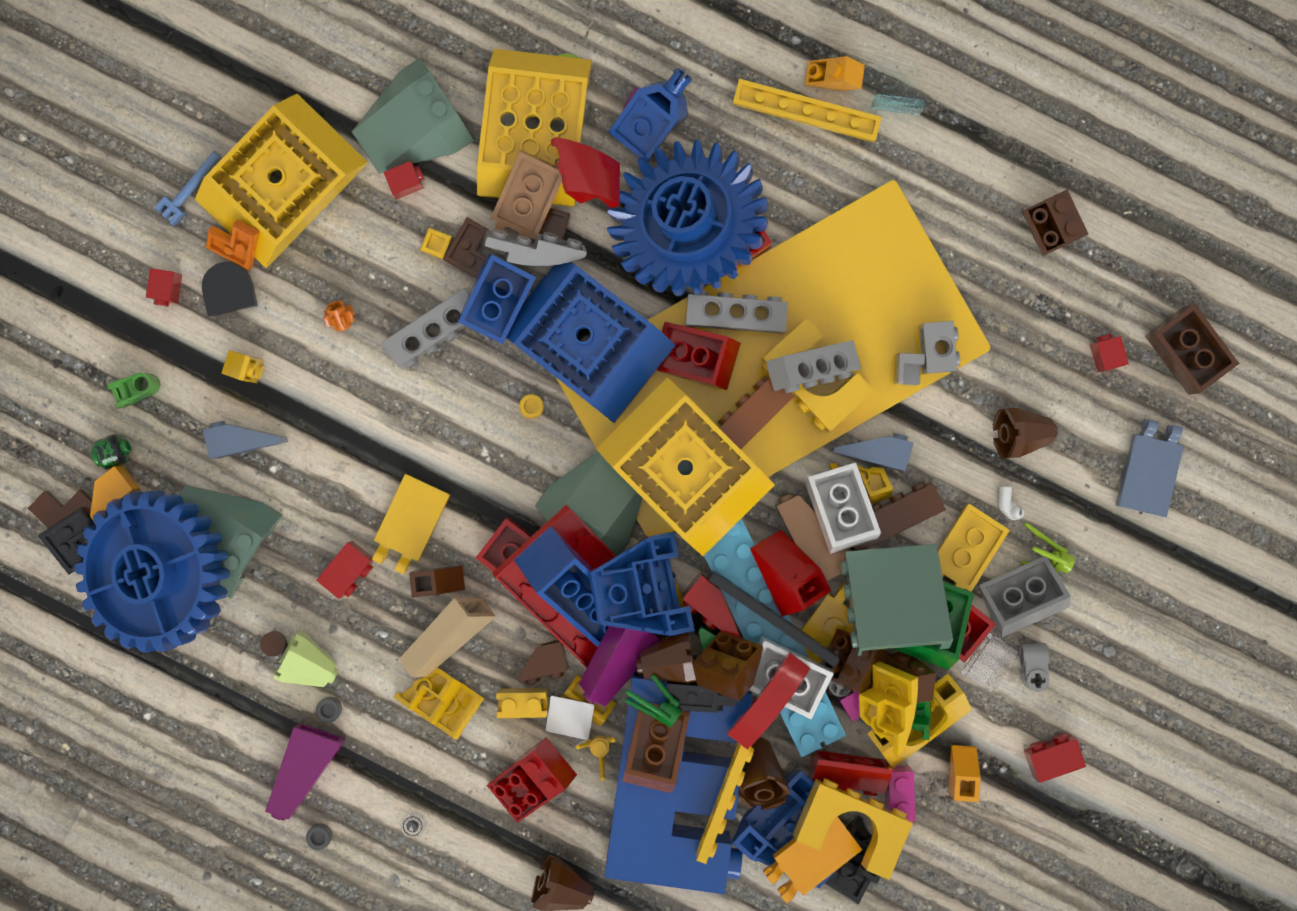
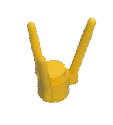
(599, 747)

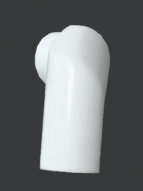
(1007, 506)

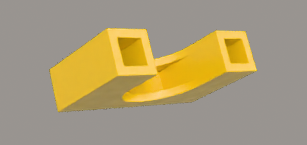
(826, 410)
(947, 707)
(828, 802)

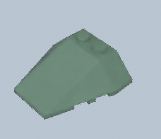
(411, 122)
(598, 498)
(241, 525)

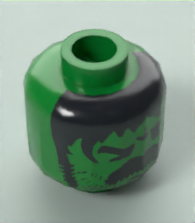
(111, 451)

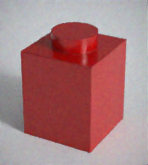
(404, 179)
(163, 287)
(1108, 353)

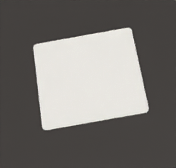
(569, 717)

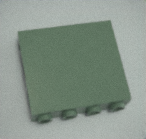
(896, 598)

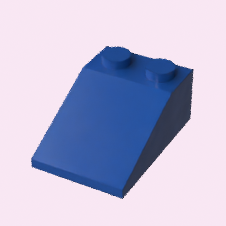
(496, 298)

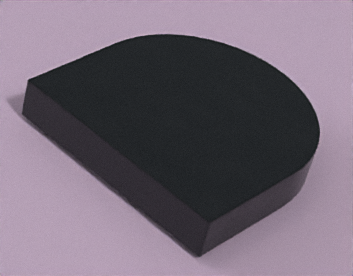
(227, 289)

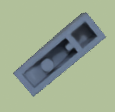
(228, 439)
(883, 451)

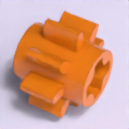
(338, 315)

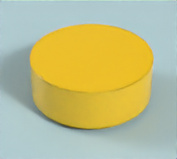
(531, 406)

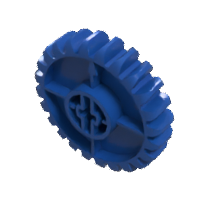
(151, 571)

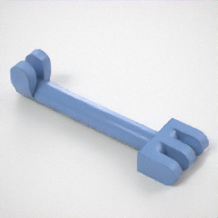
(174, 205)

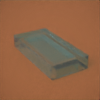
(898, 104)

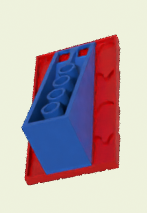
(554, 581)

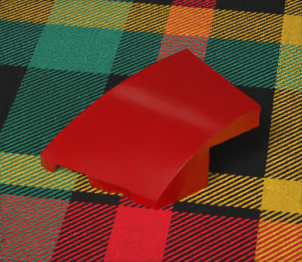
(588, 172)

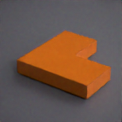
(238, 246)

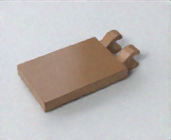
(527, 195)

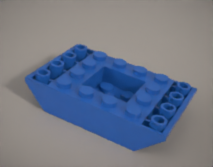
(614, 360)

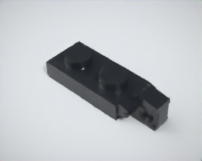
(698, 698)

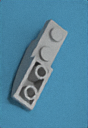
(545, 250)

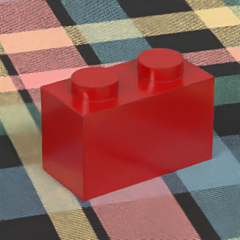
(345, 570)
(1054, 757)

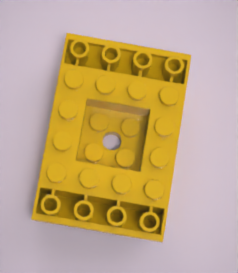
(313, 166)
(647, 456)

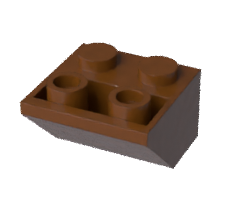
(1054, 222)
(728, 665)
(853, 671)

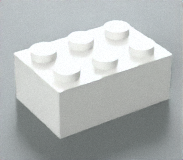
(843, 508)
(811, 689)

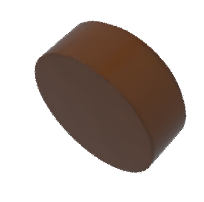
(273, 643)

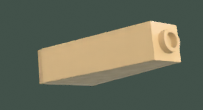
(446, 635)

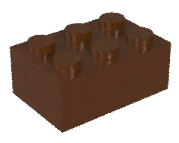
(1192, 349)

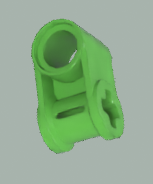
(130, 390)

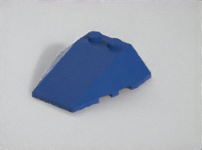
(640, 590)
(768, 830)

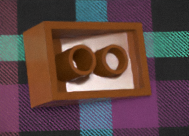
(655, 752)

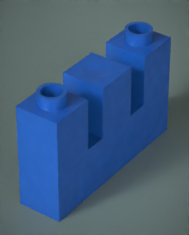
(642, 834)

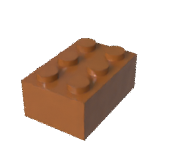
(753, 412)

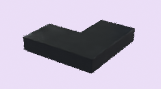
(63, 537)

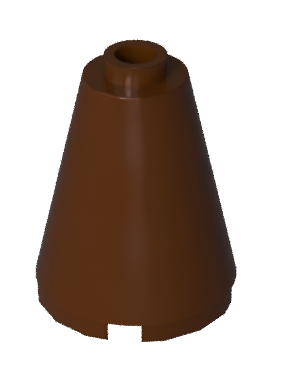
(763, 778)

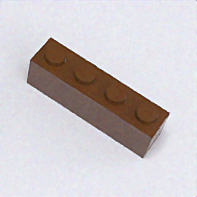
(905, 511)

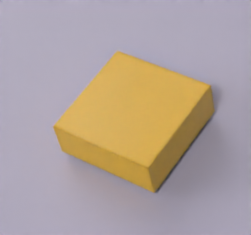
(436, 243)

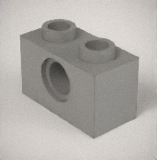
(936, 362)

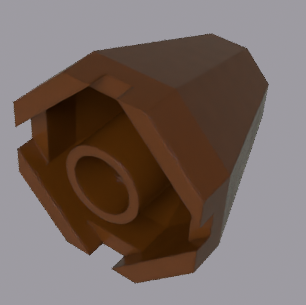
(1022, 432)
(668, 660)
(560, 887)

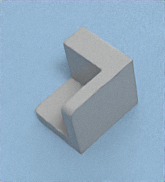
(908, 368)

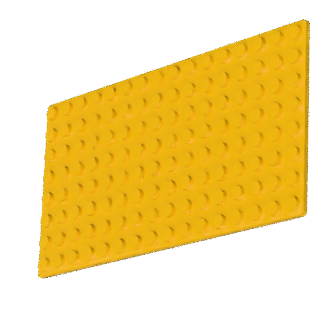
(856, 278)

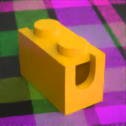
(522, 702)

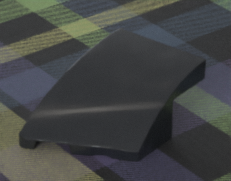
(852, 878)

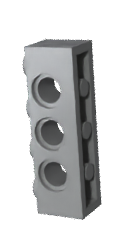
(774, 306)
(398, 343)
(813, 365)

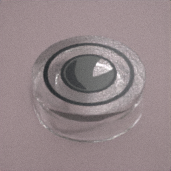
(413, 825)

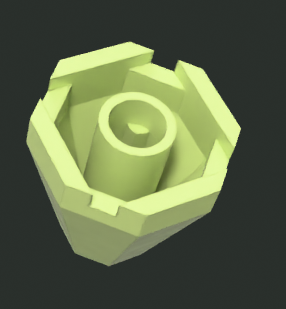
(305, 663)

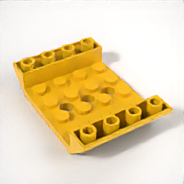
(527, 88)

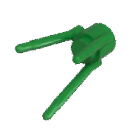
(666, 713)

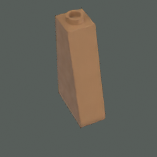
(807, 534)

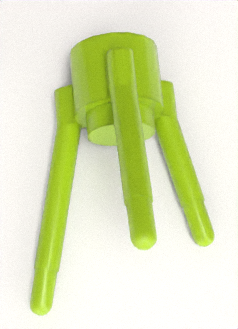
(1059, 559)

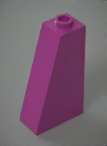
(614, 663)
(302, 766)

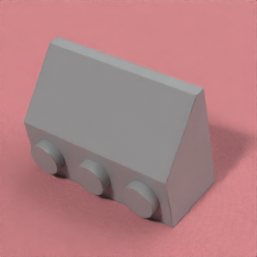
(1024, 596)

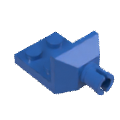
(652, 115)

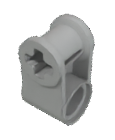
(1034, 661)

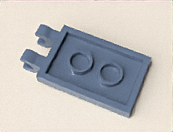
(1151, 470)

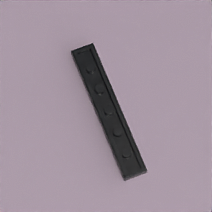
(774, 618)

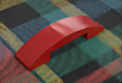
(769, 702)

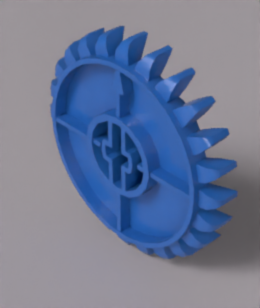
(689, 219)

